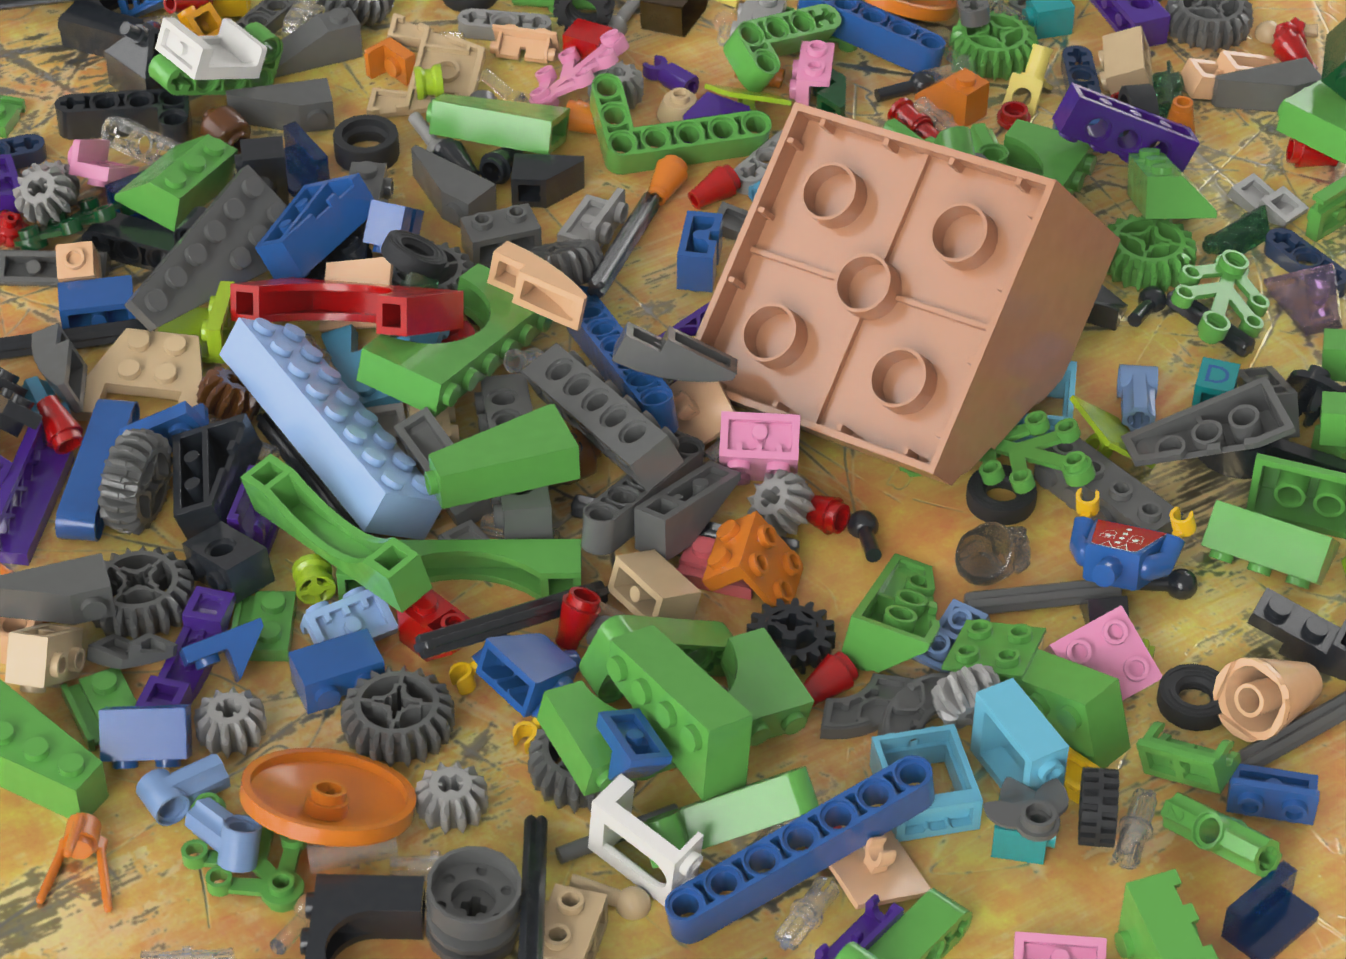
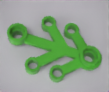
(1231, 268)
(1075, 466)
(276, 887)

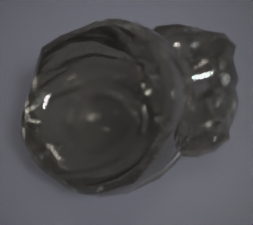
(992, 553)

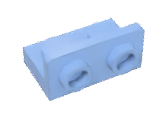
(353, 613)

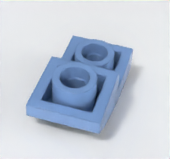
(950, 627)

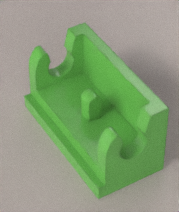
(1187, 761)

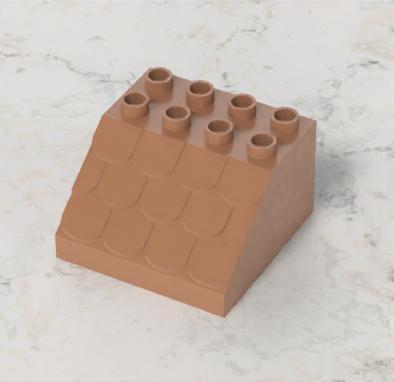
(903, 293)

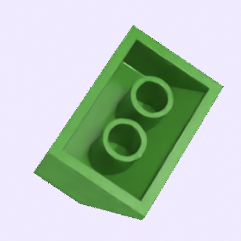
(180, 181)
(1163, 189)
(1299, 494)
(1269, 545)

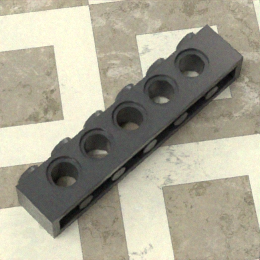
(605, 416)
(525, 512)

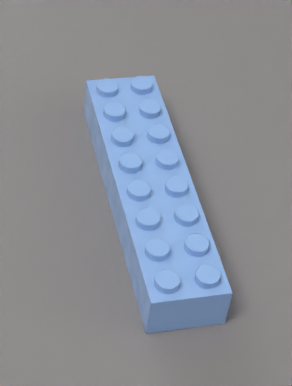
(331, 428)

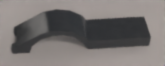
(1241, 463)

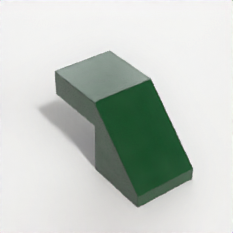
(833, 97)

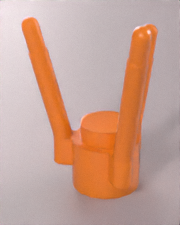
(79, 842)

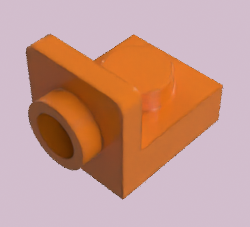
(391, 58)

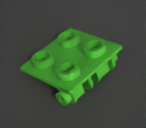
(999, 645)

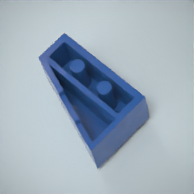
(314, 225)

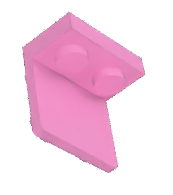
(759, 443)
(1113, 648)

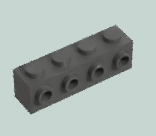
(1120, 494)

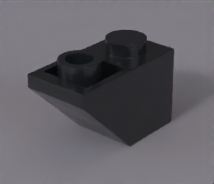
(545, 178)

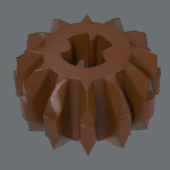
(226, 395)

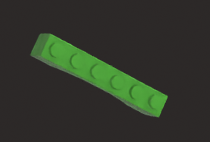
(378, 564)
(527, 565)

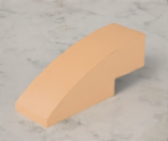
(1200, 74)
(537, 285)

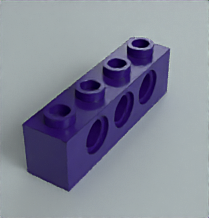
(1133, 13)
(1084, 105)

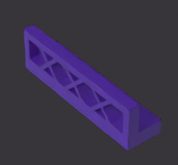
(30, 496)

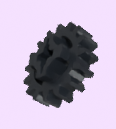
(797, 631)

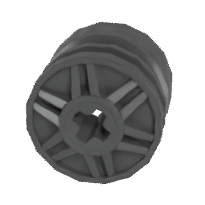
(473, 904)

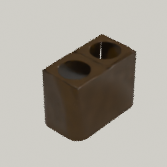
(671, 16)

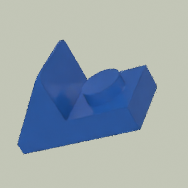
(234, 643)
(633, 743)

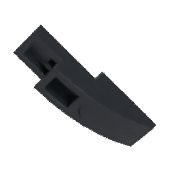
(14, 408)
(1303, 633)

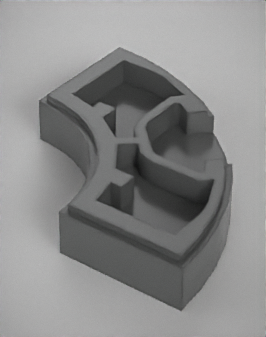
(911, 706)
(862, 711)

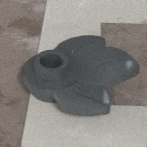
(1028, 811)

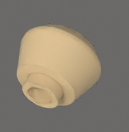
(675, 105)

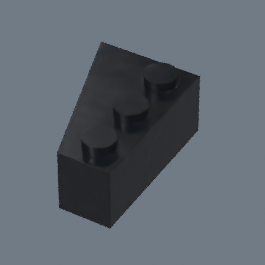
(209, 471)

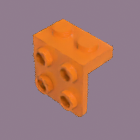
(758, 555)

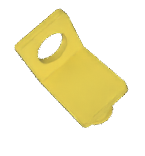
(1032, 78)

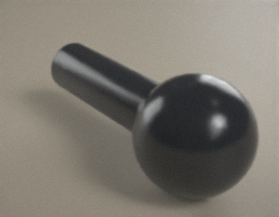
(917, 82)
(1149, 300)
(864, 526)
(1179, 584)

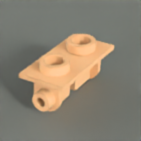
(539, 43)

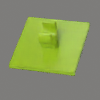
(747, 97)
(1107, 429)

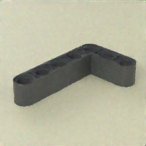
(610, 516)

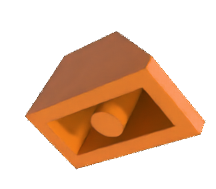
(960, 94)

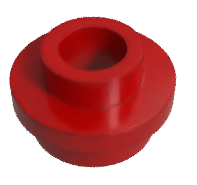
(1011, 112)

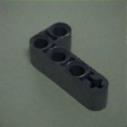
(157, 109)
(138, 240)

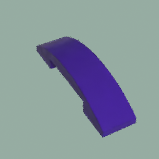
(203, 617)

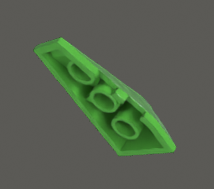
(894, 617)

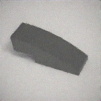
(673, 356)
(60, 365)
(424, 435)

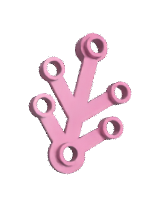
(577, 75)

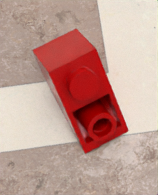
(427, 615)

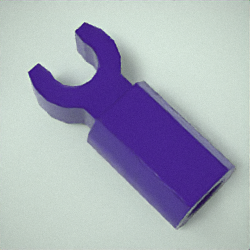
(670, 75)

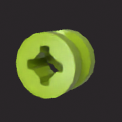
(428, 81)
(313, 579)

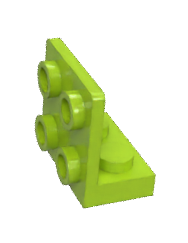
(210, 324)

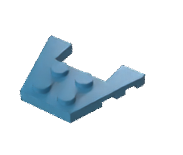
(343, 348)

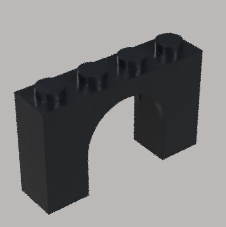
(93, 25)
(360, 909)

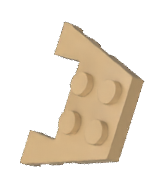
(459, 61)
(146, 366)

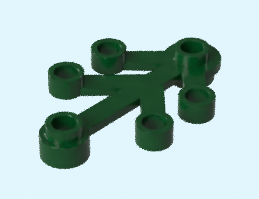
(90, 212)

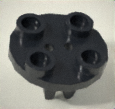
(1309, 387)

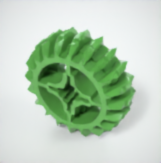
(996, 47)
(1150, 252)

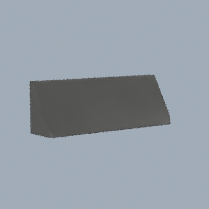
(36, 267)

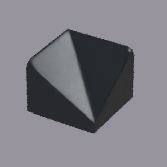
(1107, 310)

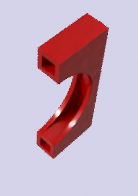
(392, 307)

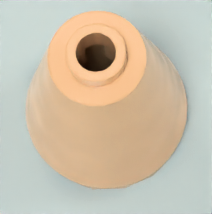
(1264, 695)

